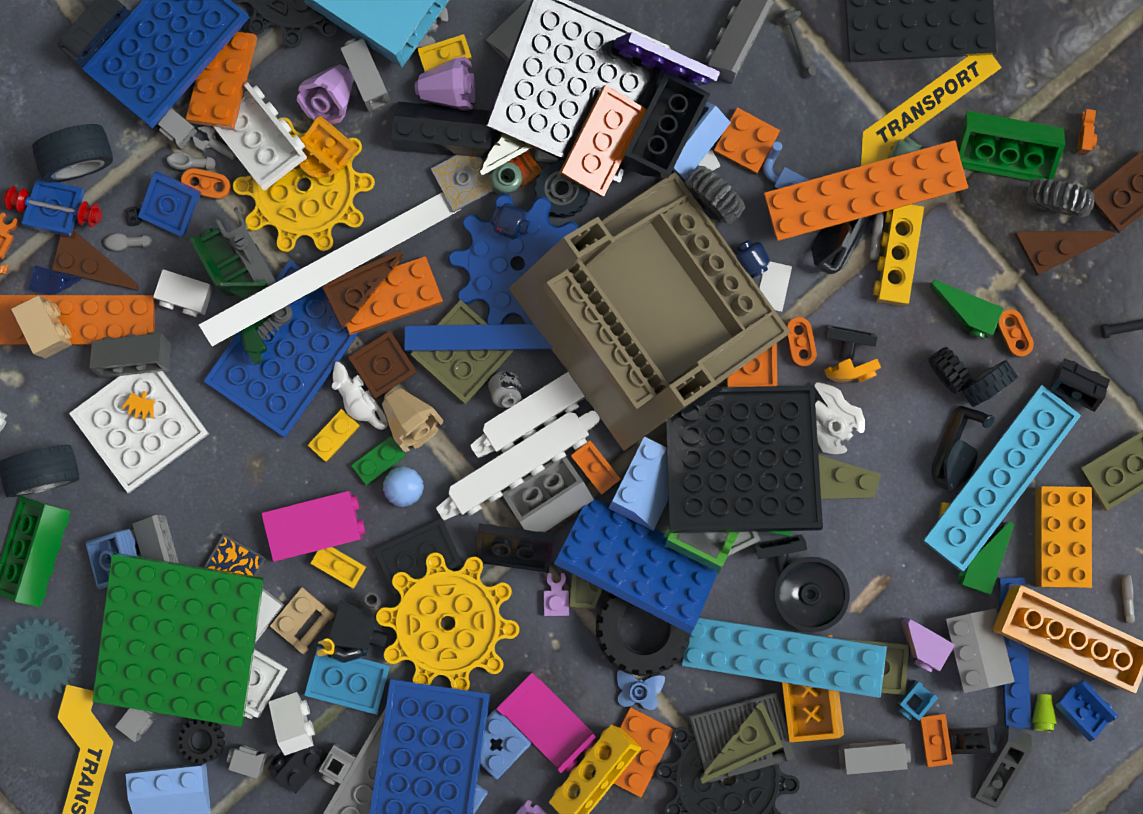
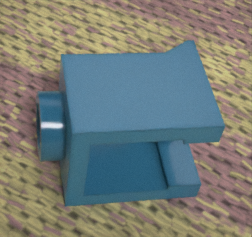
(927, 698)

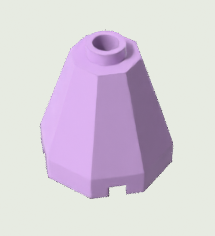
(448, 85)
(327, 94)

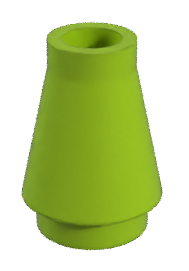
(1044, 714)

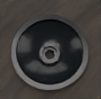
(829, 599)

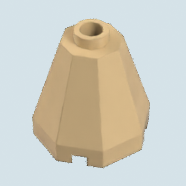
(410, 419)

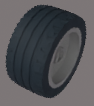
(72, 153)
(38, 470)

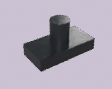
(850, 339)
(780, 549)
(972, 740)

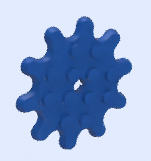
(491, 256)

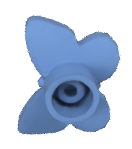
(639, 690)

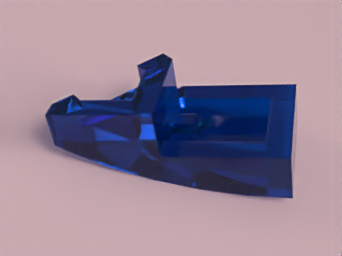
(50, 281)

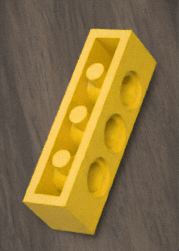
(899, 293)
(607, 769)

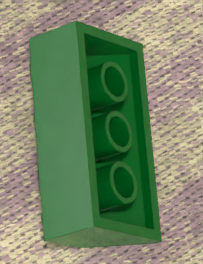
(1010, 146)
(31, 550)

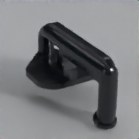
(837, 241)
(955, 456)

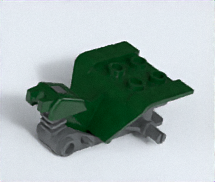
(242, 276)

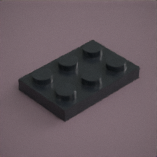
(514, 547)
(410, 552)

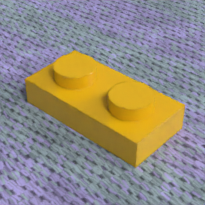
(444, 51)
(334, 435)
(339, 566)

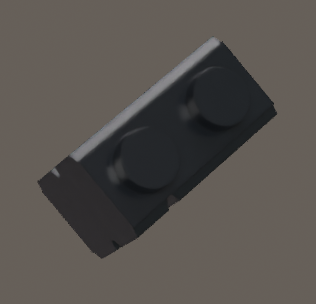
(1079, 384)

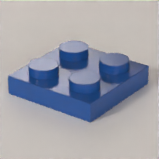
(169, 204)

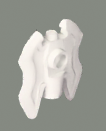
(836, 419)

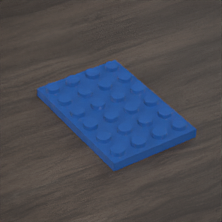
(163, 52)
(293, 366)
(636, 565)
(429, 750)

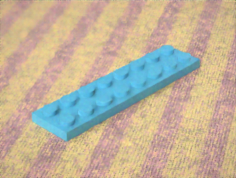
(1001, 478)
(787, 656)

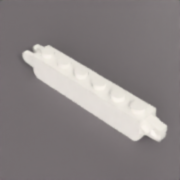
(528, 415)
(516, 463)

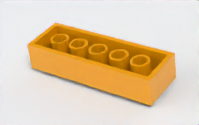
(1071, 638)

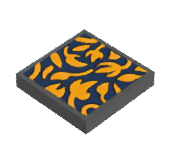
(235, 557)

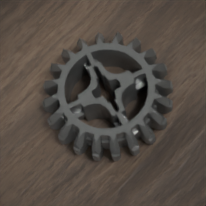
(715, 194)
(1060, 197)

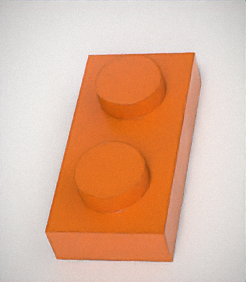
(595, 467)
(936, 740)

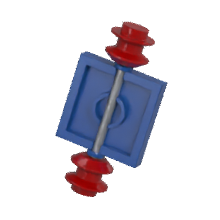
(52, 207)

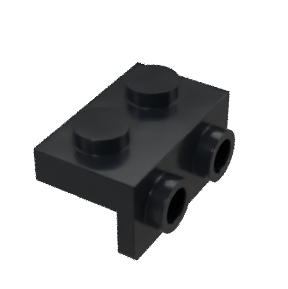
(297, 767)

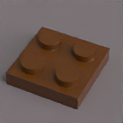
(382, 364)

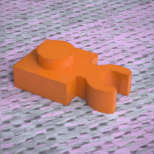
(1086, 138)
(5, 238)

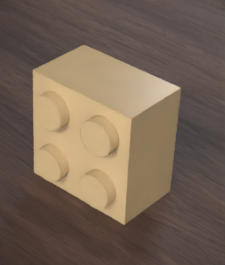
(42, 326)

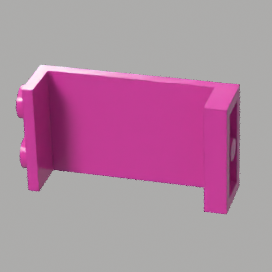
(313, 525)
(547, 722)

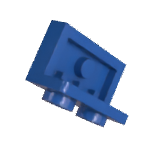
(1085, 709)

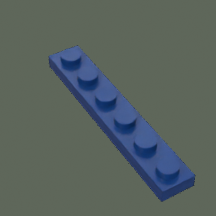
(1016, 694)

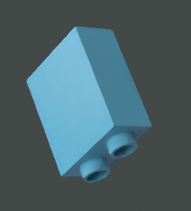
(386, 26)

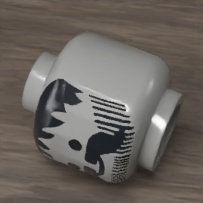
(505, 389)

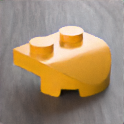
(325, 149)
(846, 372)

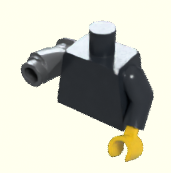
(354, 630)

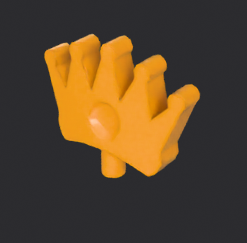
(140, 404)

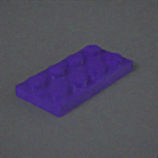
(669, 61)

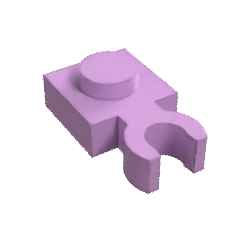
(556, 601)

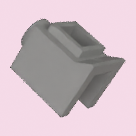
(176, 128)
(135, 723)
(341, 756)
(246, 761)

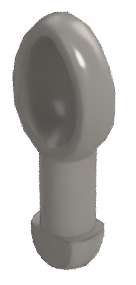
(184, 161)
(877, 228)
(120, 242)
(1127, 593)

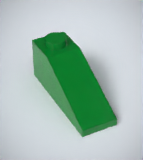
(972, 312)
(984, 568)

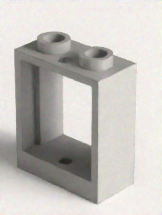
(365, 74)
(873, 756)

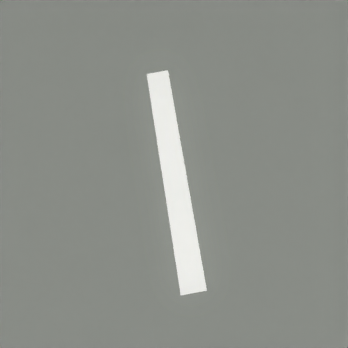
(326, 269)

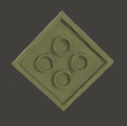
(462, 370)

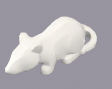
(357, 402)

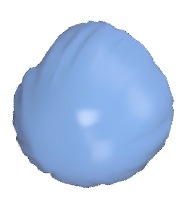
(403, 486)

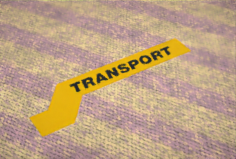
(925, 105)
(94, 750)

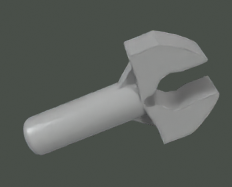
(213, 143)

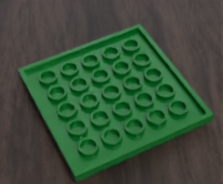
(178, 639)

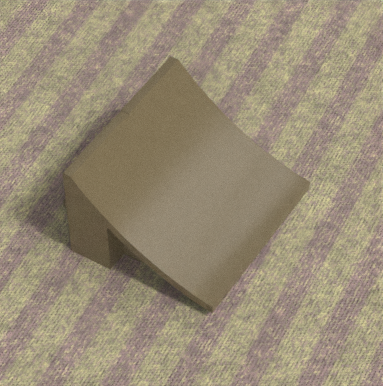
(648, 309)

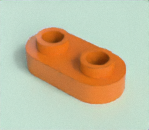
(207, 183)
(1017, 332)
(801, 342)

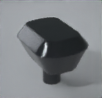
(132, 216)

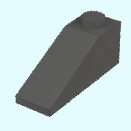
(1004, 766)

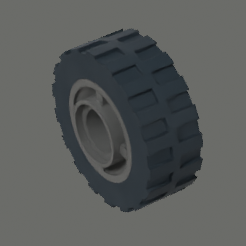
(565, 204)
(989, 383)

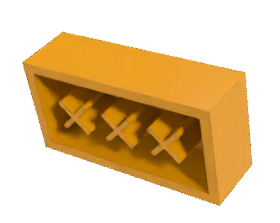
(1063, 536)
(812, 712)

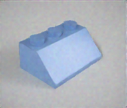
(703, 136)
(644, 486)
(169, 790)

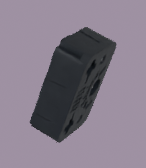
(92, 30)

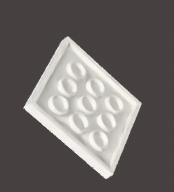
(139, 446)

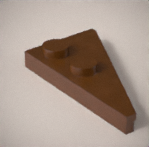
(1053, 248)
(81, 259)
(353, 289)

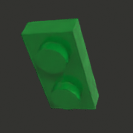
(379, 460)

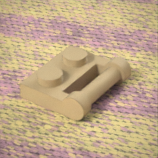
(297, 614)

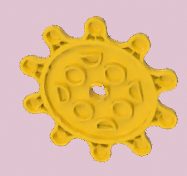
(308, 212)
(444, 594)

